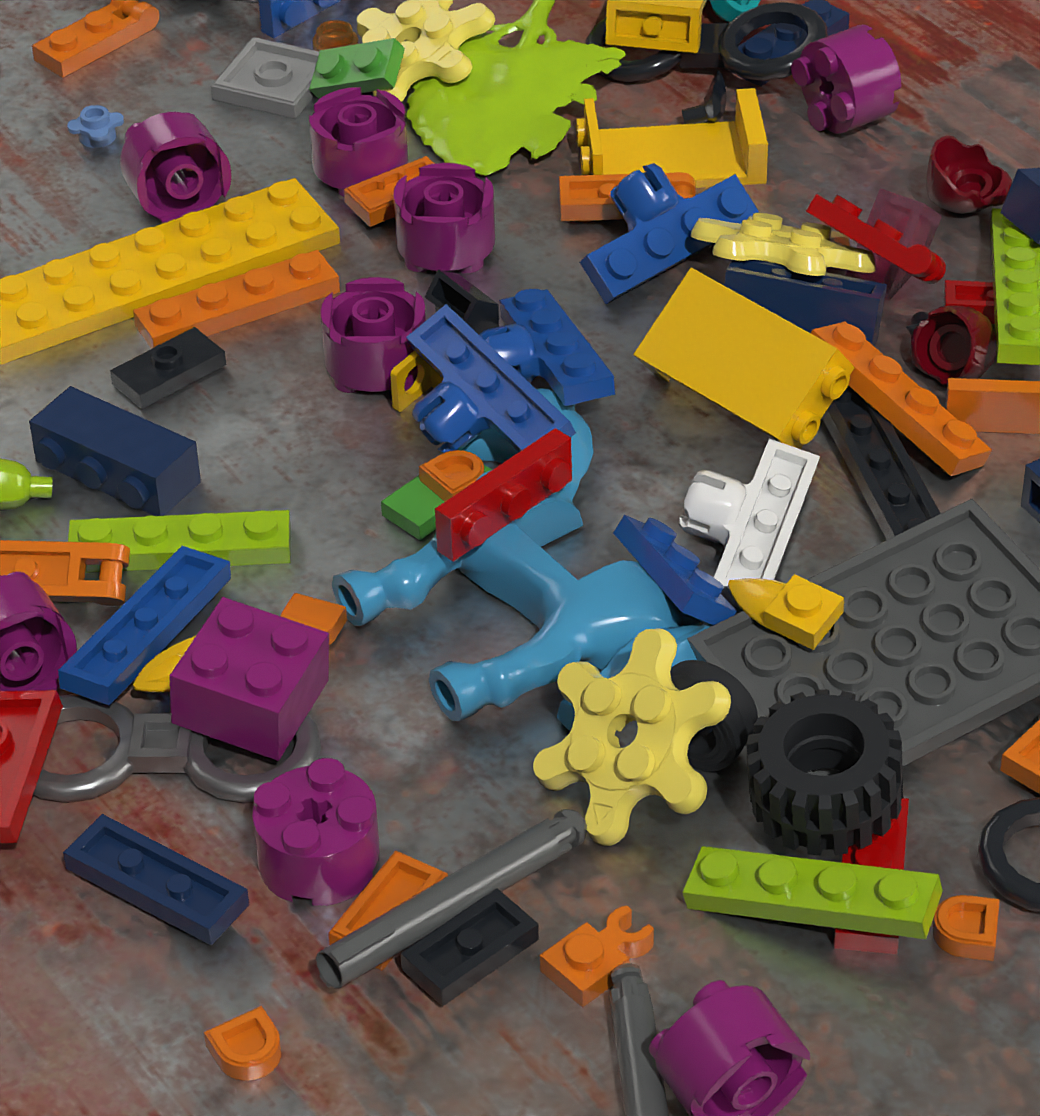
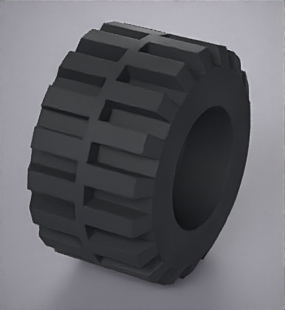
(832, 808)

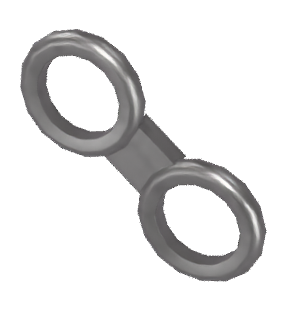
(157, 746)

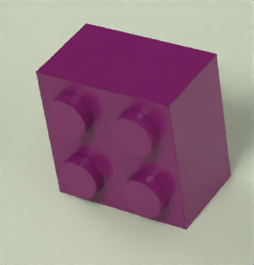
(249, 678)

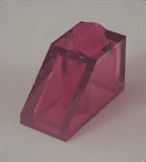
(909, 217)

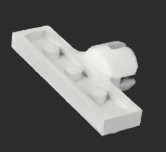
(750, 518)

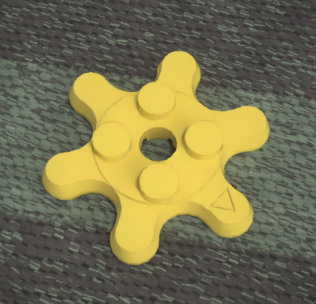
(435, 38)
(801, 249)
(658, 755)

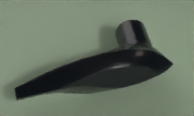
(714, 104)

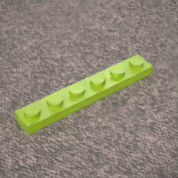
(1015, 292)

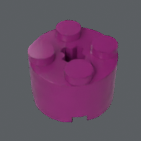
(847, 79)
(357, 136)
(174, 165)
(444, 219)
(368, 333)
(32, 636)
(316, 833)
(731, 1054)

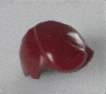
(964, 178)
(953, 344)

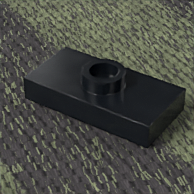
(168, 367)

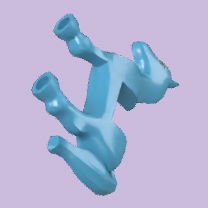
(576, 618)

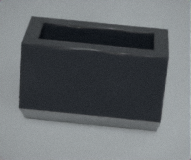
(455, 290)

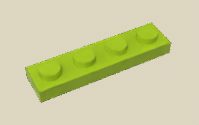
(235, 536)
(813, 892)

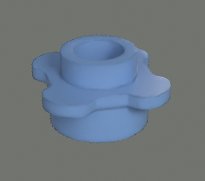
(96, 126)

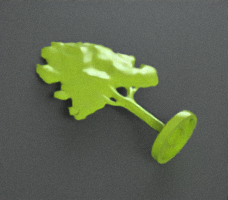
(508, 94)

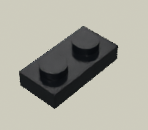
(469, 946)

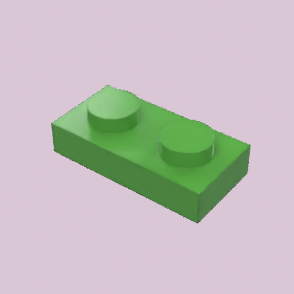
(359, 65)

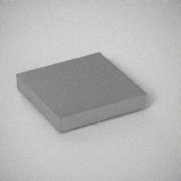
(268, 78)

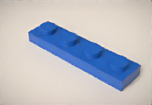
(144, 625)

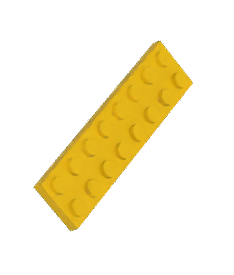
(157, 263)

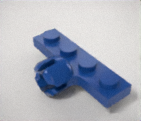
(659, 229)
(547, 344)
(476, 389)

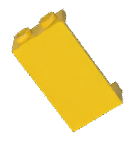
(655, 24)
(703, 150)
(745, 359)

